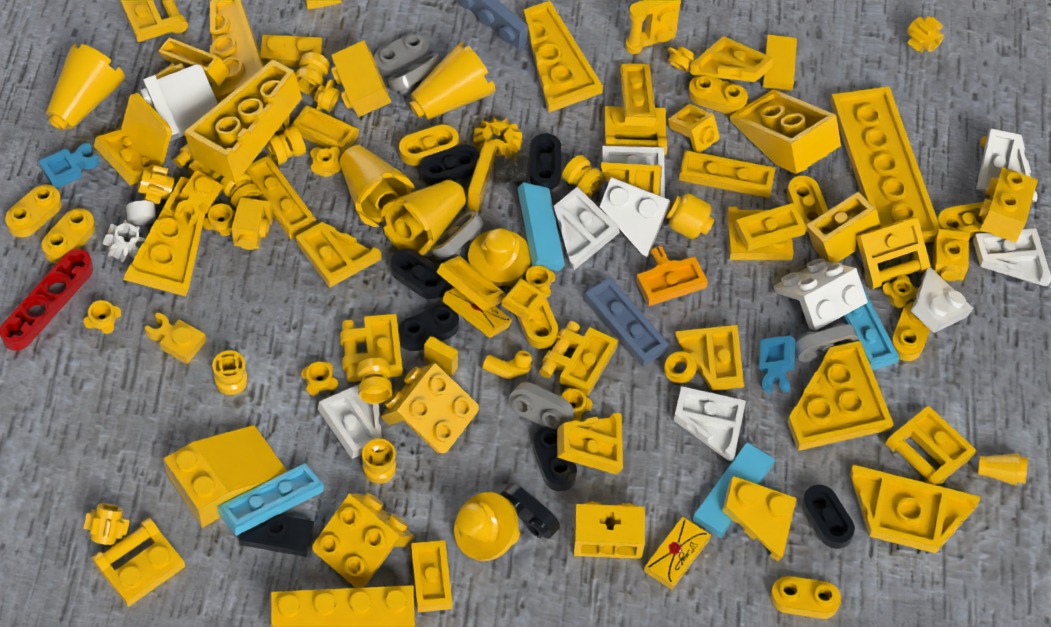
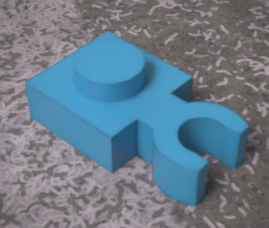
(66, 167)
(776, 358)

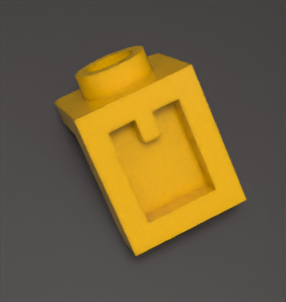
(697, 125)

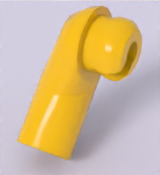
(509, 369)

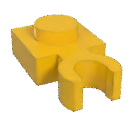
(198, 195)
(178, 340)

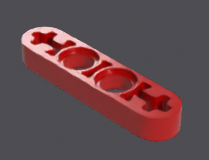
(42, 296)

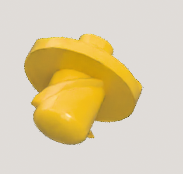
(500, 256)
(486, 526)

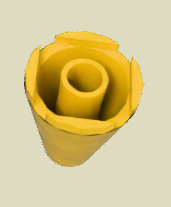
(452, 84)
(81, 86)
(372, 183)
(422, 216)

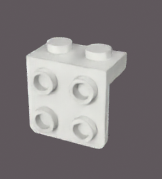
(180, 98)
(824, 291)

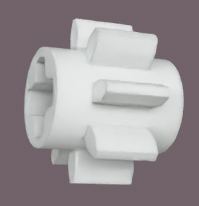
(123, 241)

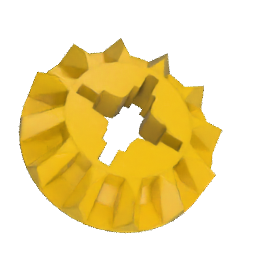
(511, 136)

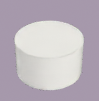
(141, 213)

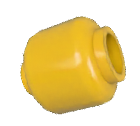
(690, 216)

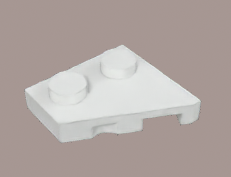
(1000, 151)
(635, 212)

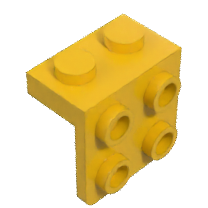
(138, 143)
(431, 407)
(360, 538)

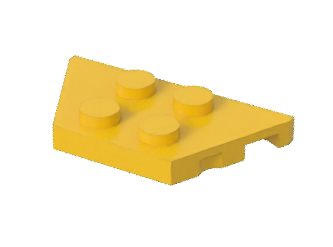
(909, 509)

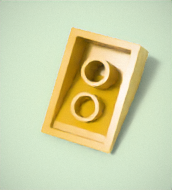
(788, 130)
(221, 469)

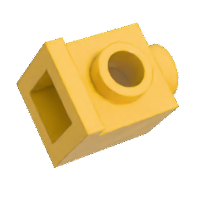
(251, 223)
(951, 254)

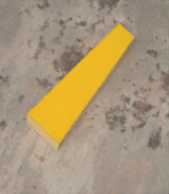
(180, 52)

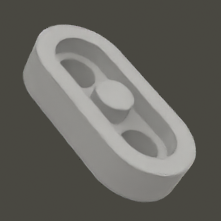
(403, 53)
(405, 79)
(456, 235)
(815, 345)
(541, 405)

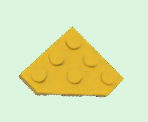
(840, 401)

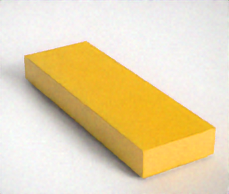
(637, 95)
(727, 174)
(287, 206)

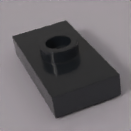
(280, 535)

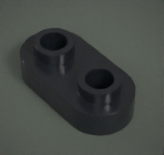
(543, 163)
(449, 164)
(421, 273)
(428, 325)
(547, 461)
(538, 518)
(829, 518)

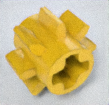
(925, 34)
(155, 184)
(106, 524)

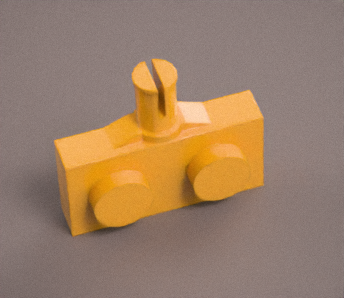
(670, 278)

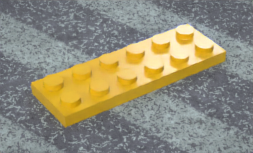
(883, 158)

